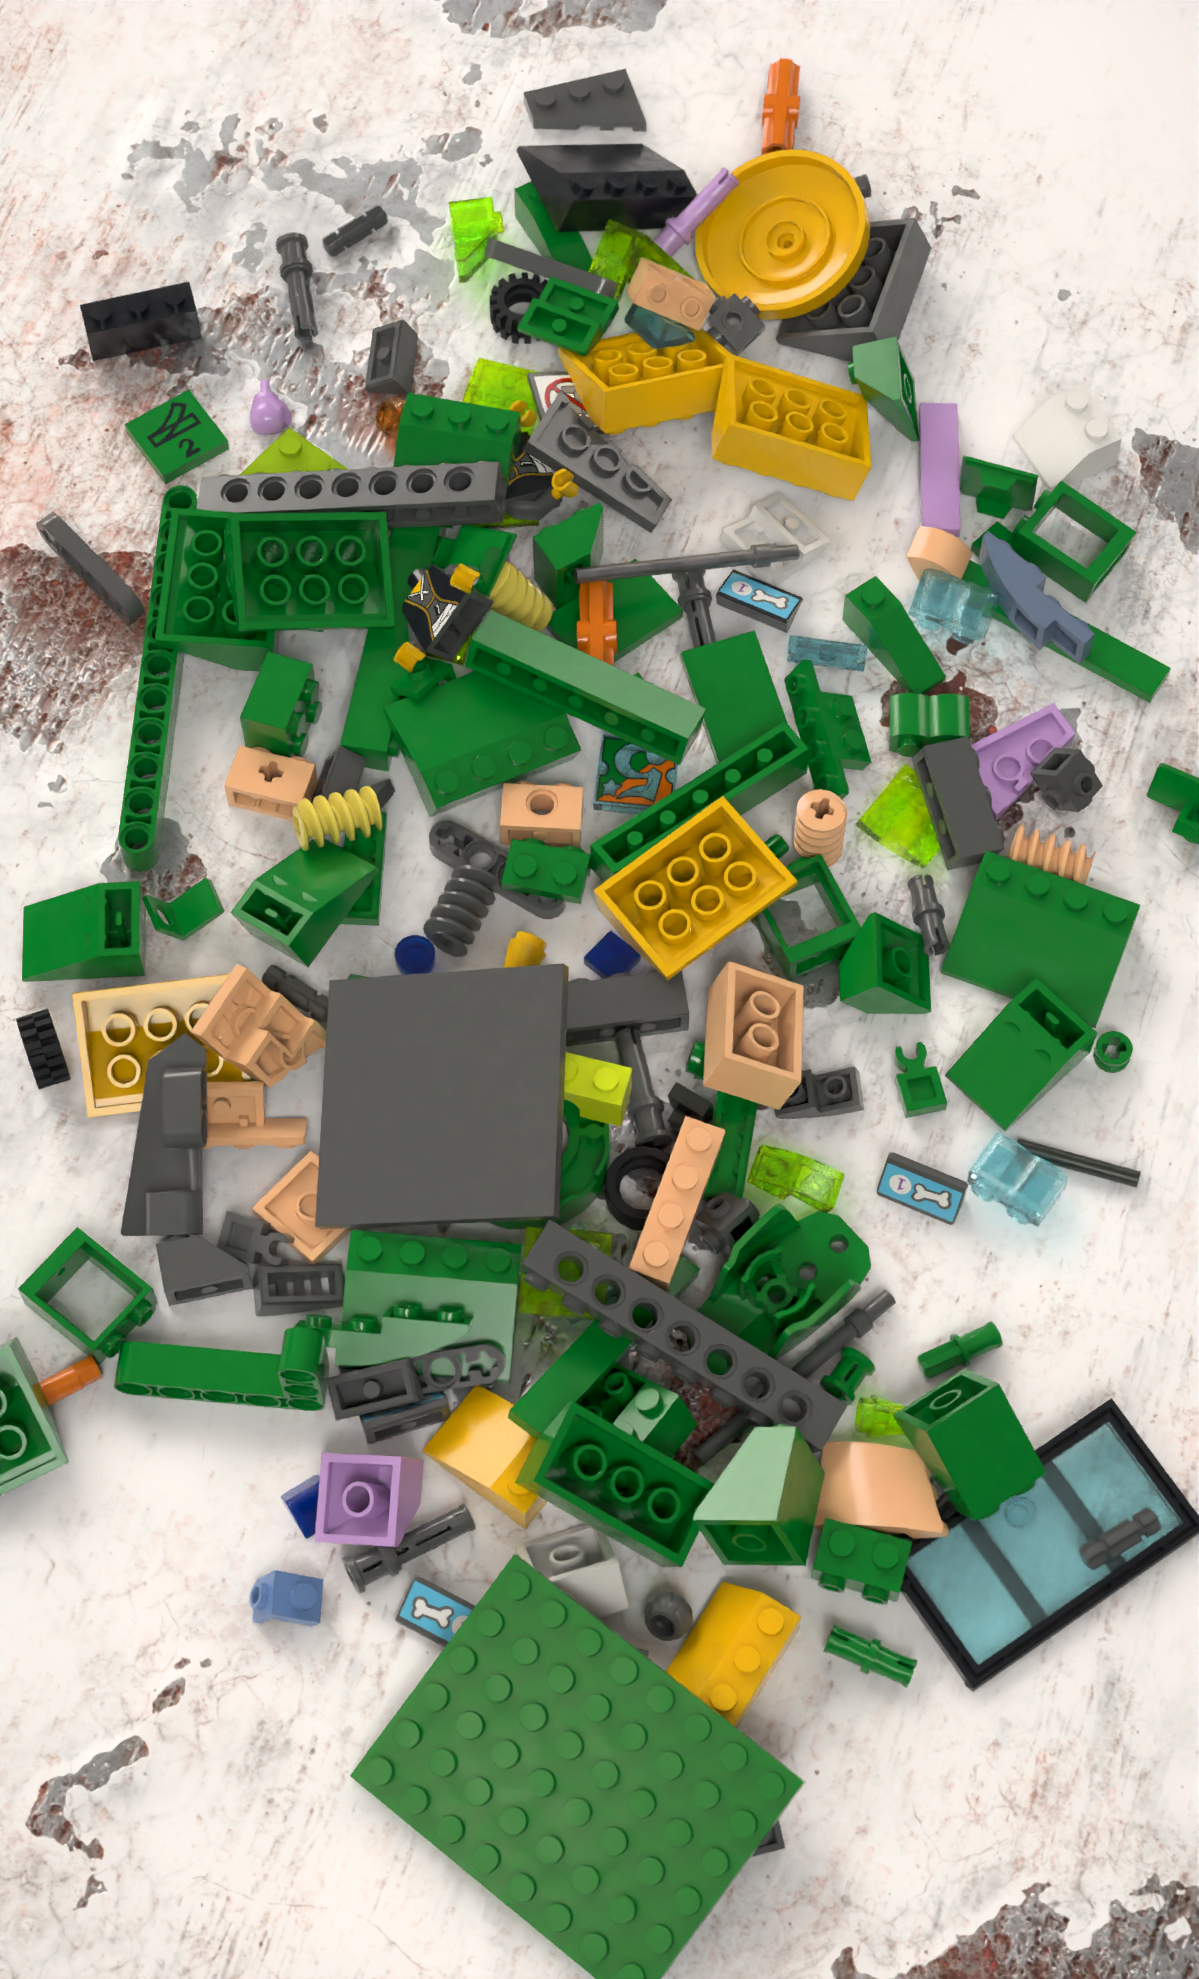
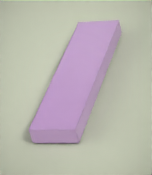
(939, 467)

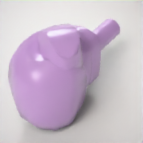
(268, 412)

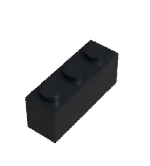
(141, 321)

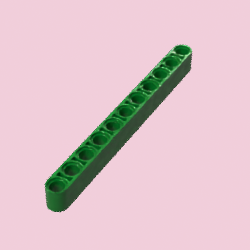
(150, 723)

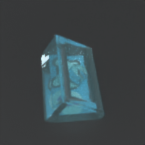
(657, 329)
(827, 653)

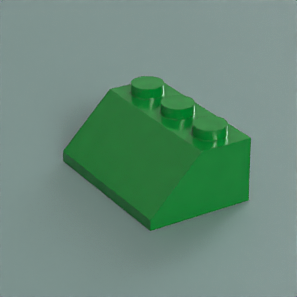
(456, 433)

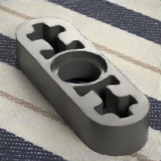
(472, 1354)

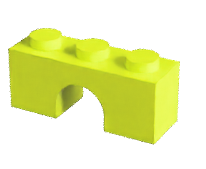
(597, 1088)

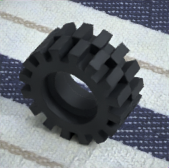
(508, 294)
(43, 1049)

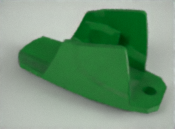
(761, 1287)

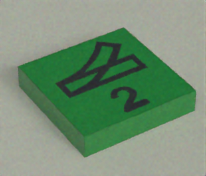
(177, 436)

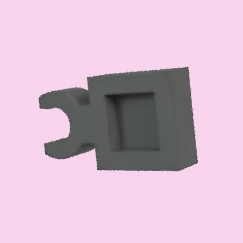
(248, 1239)

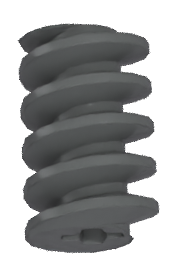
(460, 909)

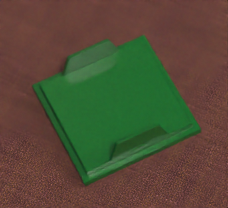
(997, 487)
(478, 547)

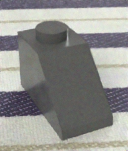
(199, 1270)

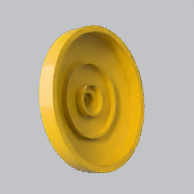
(785, 234)

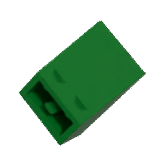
(304, 899)
(86, 934)
(1022, 1054)
(642, 1409)

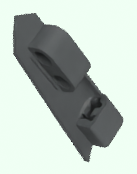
(167, 1156)

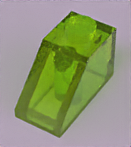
(470, 227)

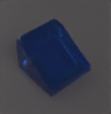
(303, 1504)

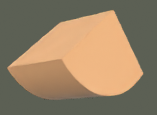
(938, 551)

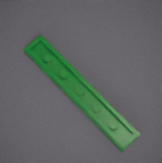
(1108, 655)
(585, 1364)

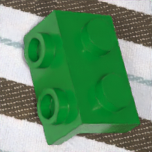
(546, 870)
(860, 1561)

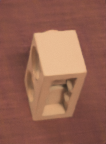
(670, 294)

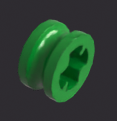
(1122, 1043)

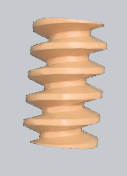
(820, 826)
(1049, 857)

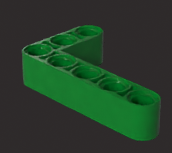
(230, 1376)

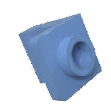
(287, 1598)

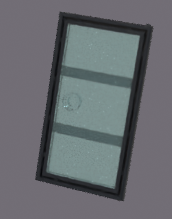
(1019, 1575)

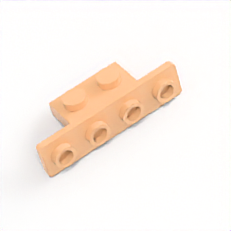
(239, 1118)

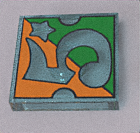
(631, 777)

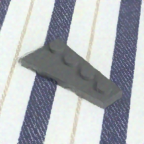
(598, 467)

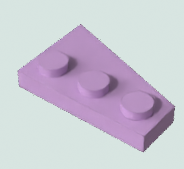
(1016, 751)

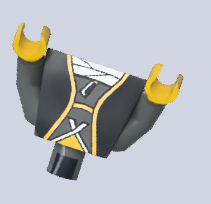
(532, 485)
(441, 612)

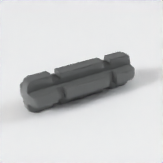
(355, 230)
(296, 992)
(1119, 1538)

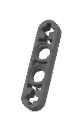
(547, 267)
(90, 568)
(450, 855)

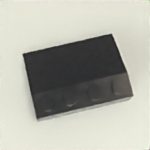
(604, 182)

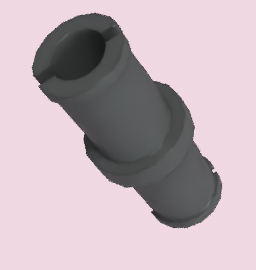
(928, 915)

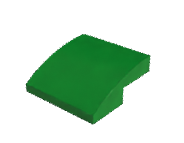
(569, 316)

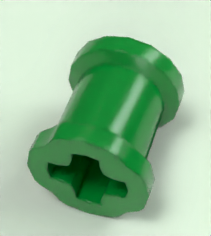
(852, 1361)

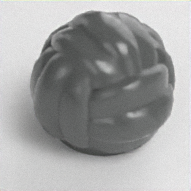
(668, 1616)

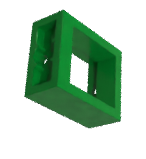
(1055, 563)
(822, 948)
(60, 1268)

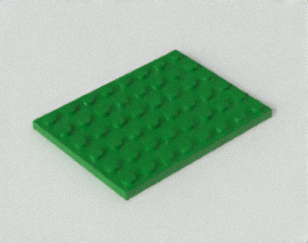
(577, 1779)

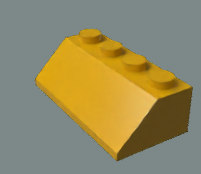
(734, 1649)

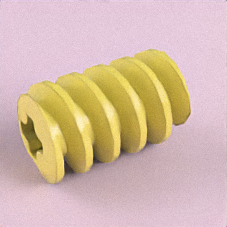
(520, 599)
(336, 815)

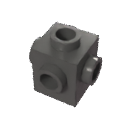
(737, 336)
(1066, 780)
(725, 1222)

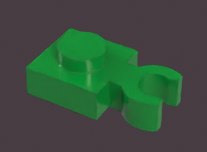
(918, 1087)

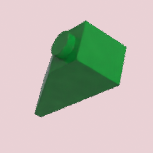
(536, 222)
(891, 636)

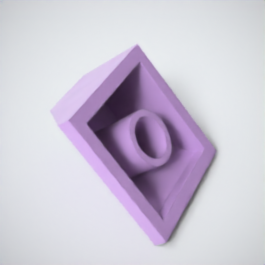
(367, 1498)

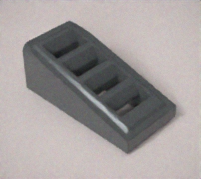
(282, 1274)

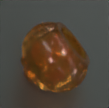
(389, 416)

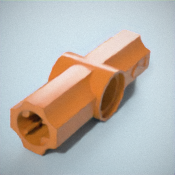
(781, 106)
(597, 625)

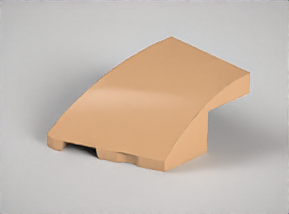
(258, 1029)
(878, 1490)

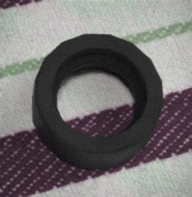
(628, 1161)

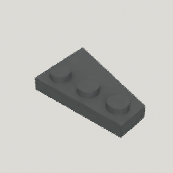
(595, 101)

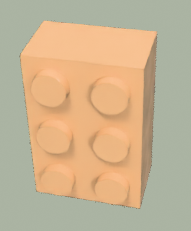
(753, 1035)

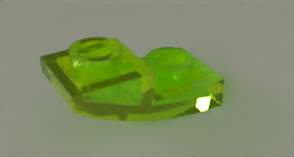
(793, 1174)

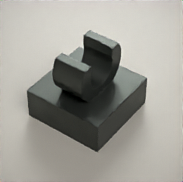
(687, 1104)

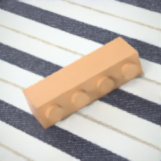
(677, 1202)

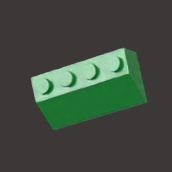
(616, 1485)

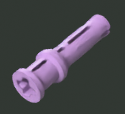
(680, 229)

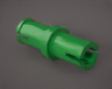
(870, 1656)

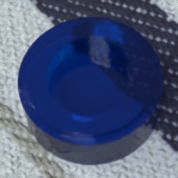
(415, 955)

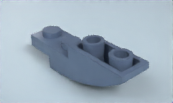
(1025, 604)

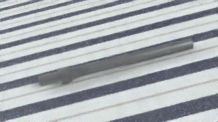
(757, 556)

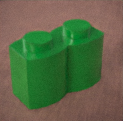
(926, 720)

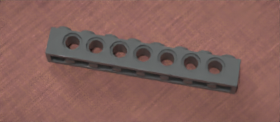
(406, 493)
(555, 1244)

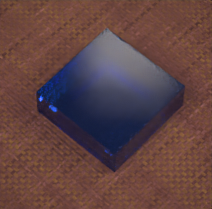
(611, 956)

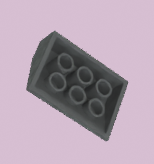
(873, 301)

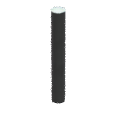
(1083, 1164)

